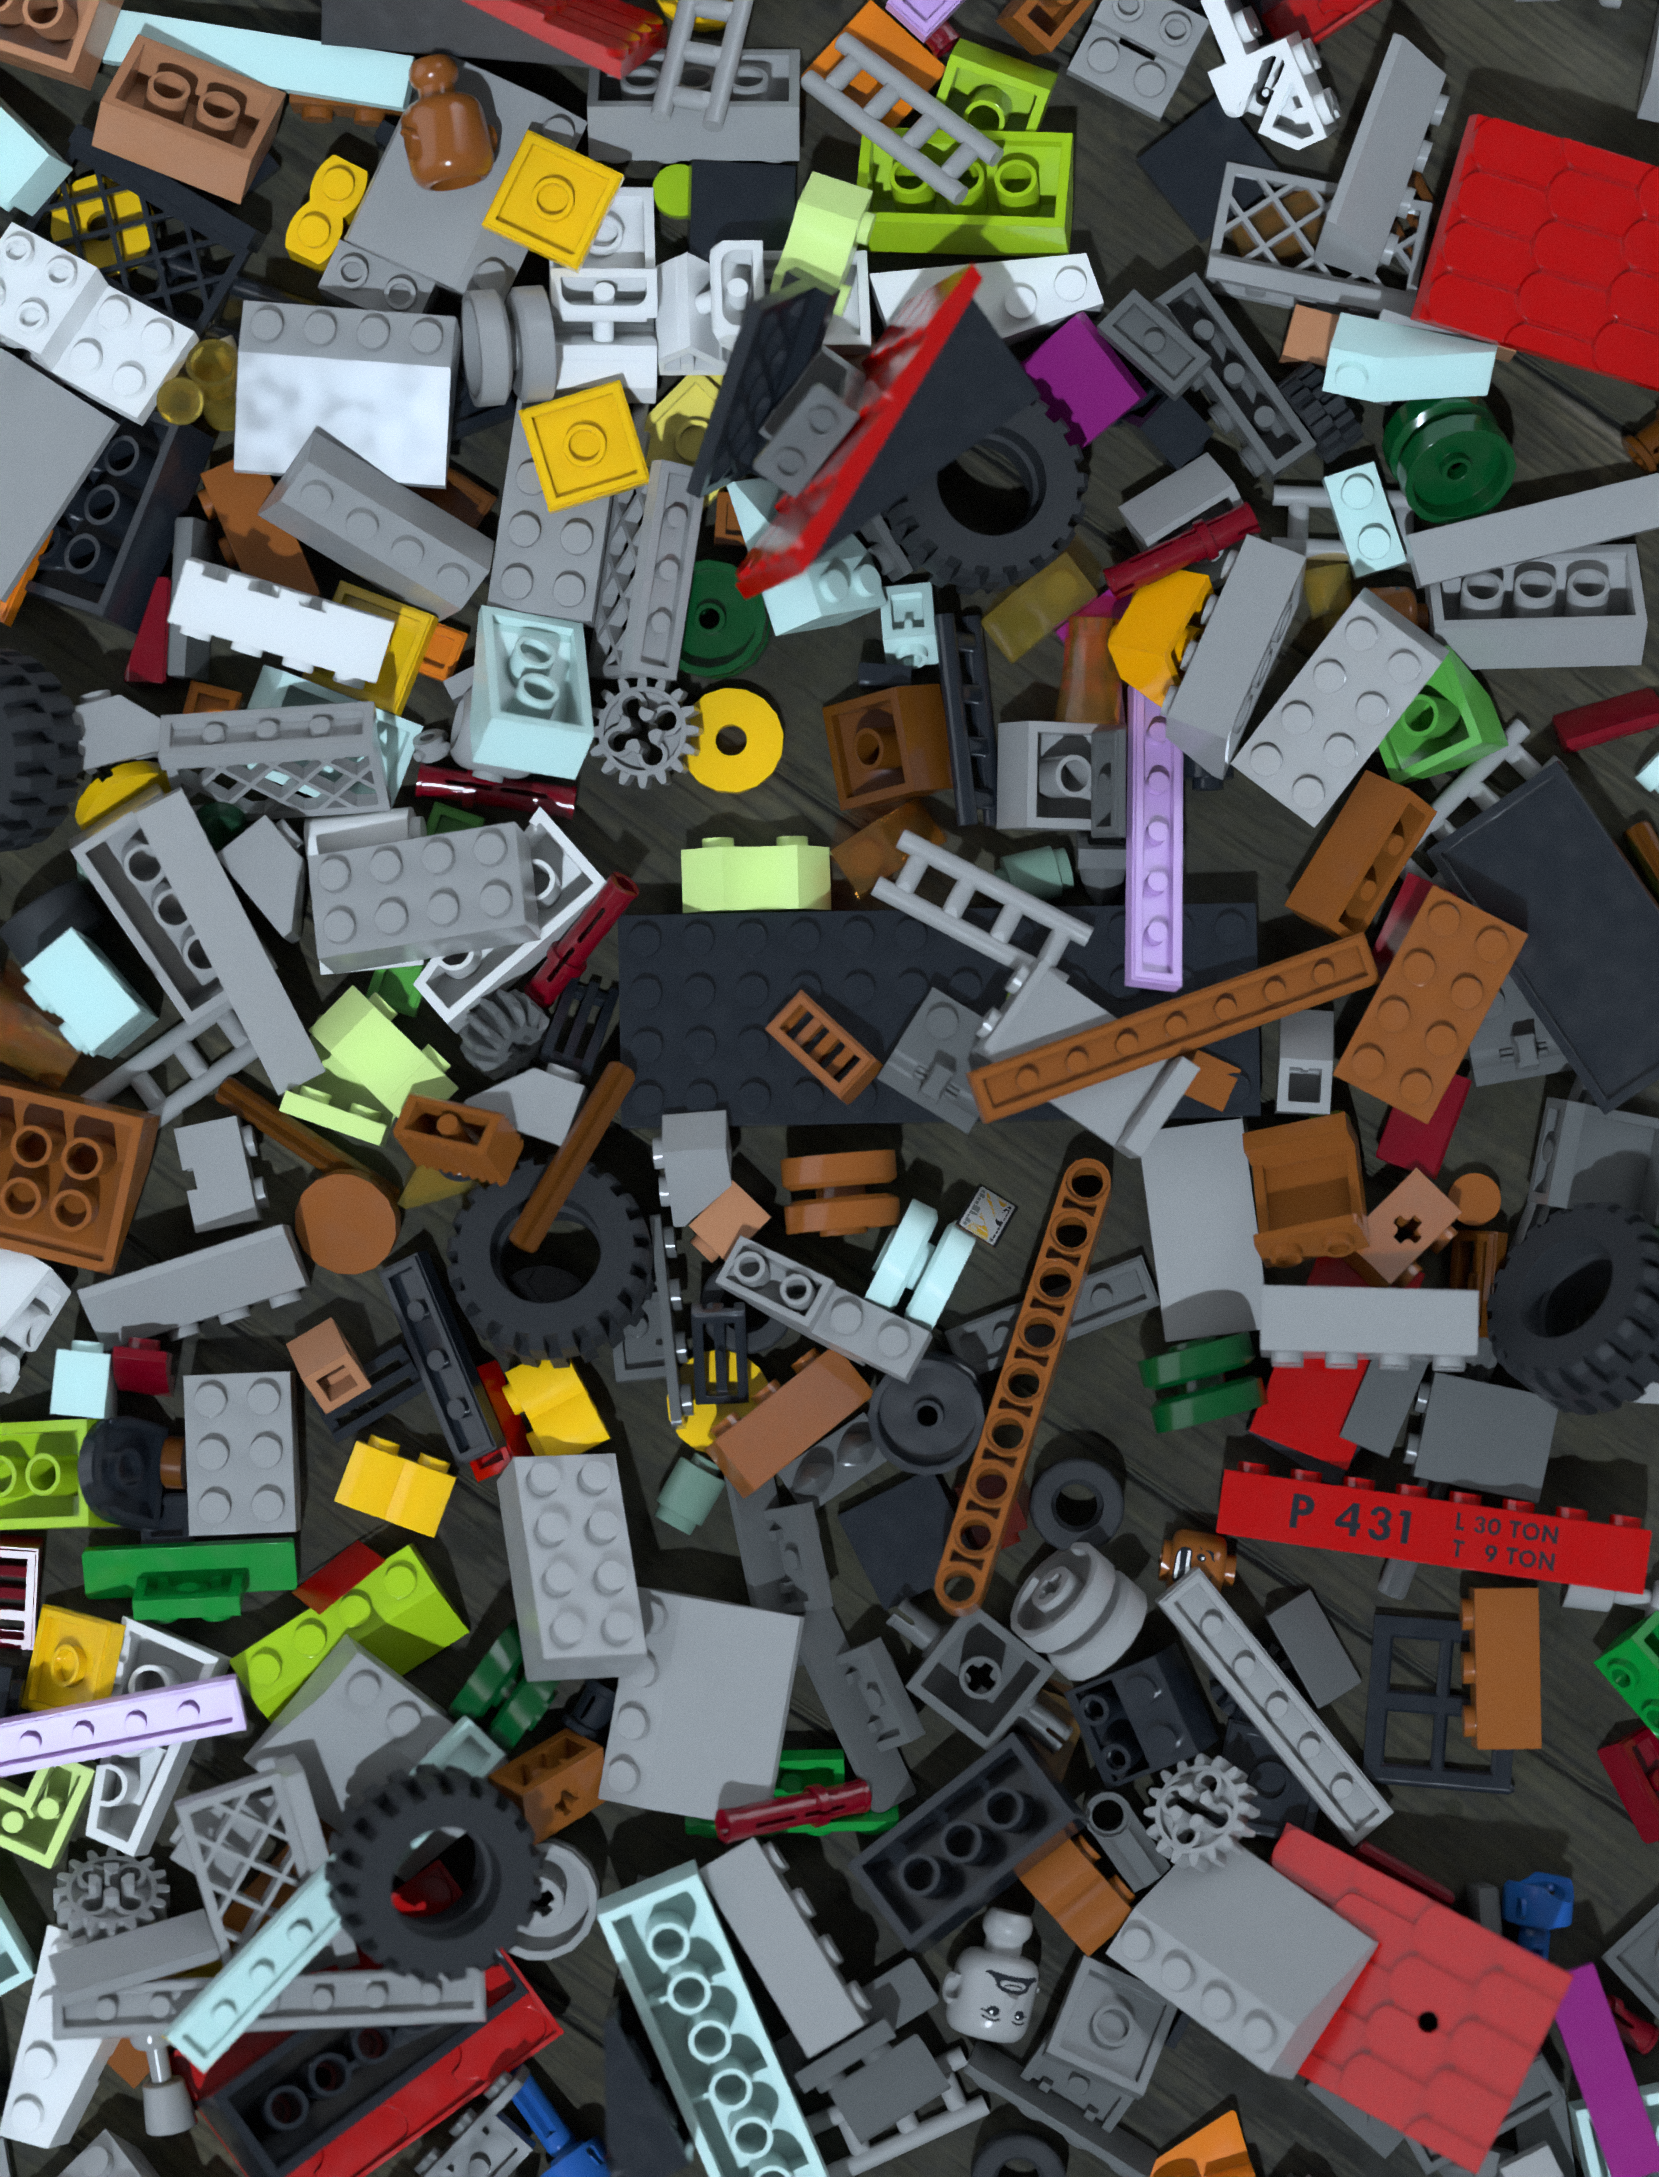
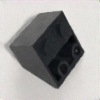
(1142, 1716)

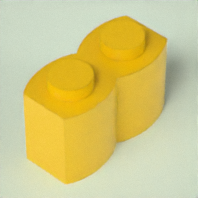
(328, 215)
(557, 1408)
(396, 1486)

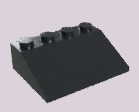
(122, 520)
(642, 2114)

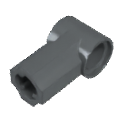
(1126, 1842)

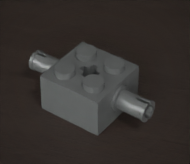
(982, 1711)

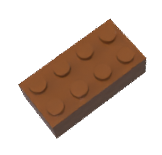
(1430, 1004)

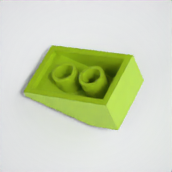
(995, 89)
(42, 1476)

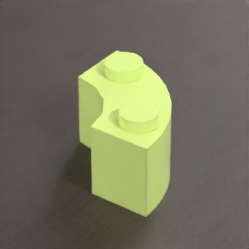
(826, 233)
(756, 878)
(378, 1053)

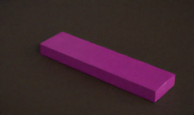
(1605, 2077)

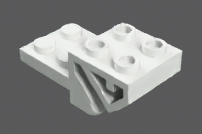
(1299, 106)
(706, 304)
(610, 307)
(83, 328)

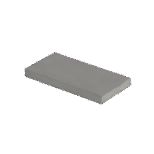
(1203, 1230)

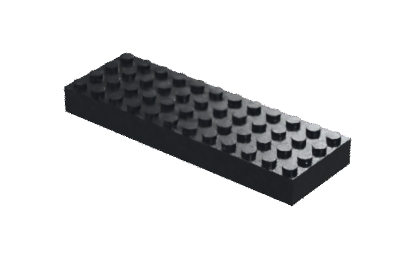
(711, 983)

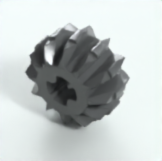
(504, 1034)

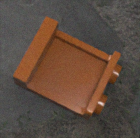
(1307, 1190)

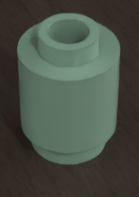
(1038, 872)
(689, 1493)

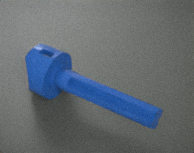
(1537, 1910)
(570, 2156)

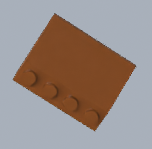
(70, 1174)

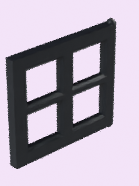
(1440, 1704)

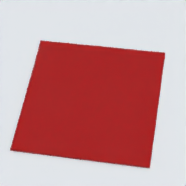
(338, 1577)

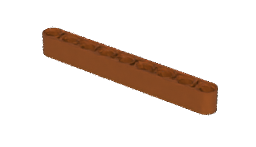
(1024, 1360)

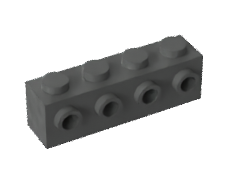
(1237, 384)

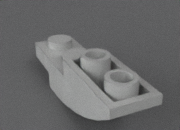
(823, 1310)

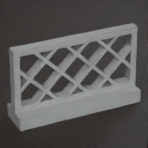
(1288, 286)
(662, 579)
(273, 741)
(306, 1852)

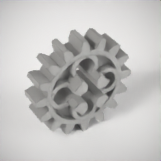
(673, 743)
(1227, 1800)
(80, 1895)

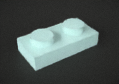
(1364, 520)

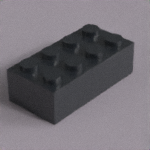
(968, 1843)

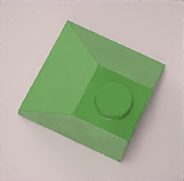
(1443, 726)

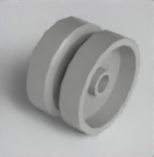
(508, 345)
(1078, 1611)
(571, 1910)

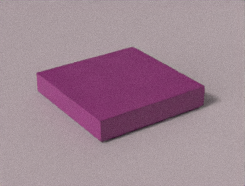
(1082, 380)

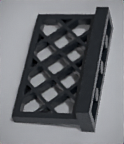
(176, 203)
(769, 354)

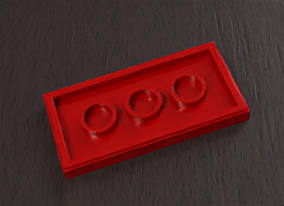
(1313, 1402)

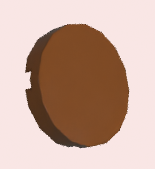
(347, 1221)

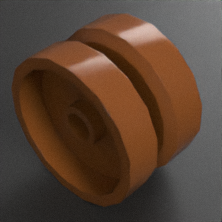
(840, 1193)

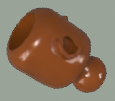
(445, 129)

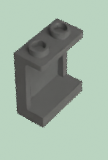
(810, 420)
(1596, 1159)
(1480, 1436)

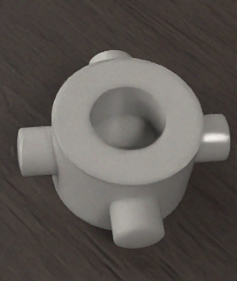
(431, 745)

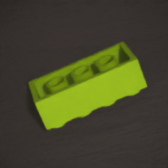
(1009, 209)
(392, 1613)

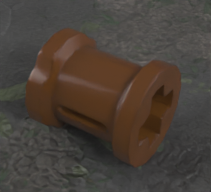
(1644, 447)

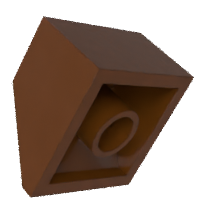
(889, 746)

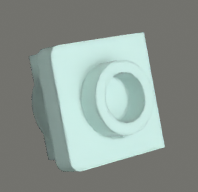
(909, 625)

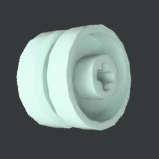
(920, 1266)

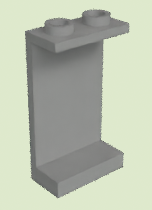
(1119, 1110)

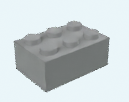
(242, 1453)

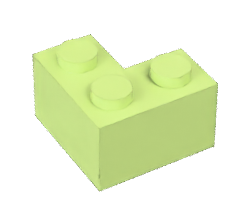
(42, 1819)

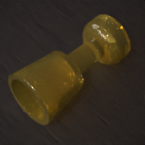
(214, 369)
(180, 400)
(1328, 593)

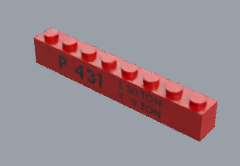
(1434, 1531)

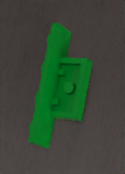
(189, 1577)
(806, 1768)

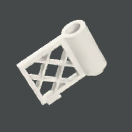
(359, 830)

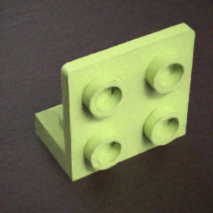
(339, 1102)

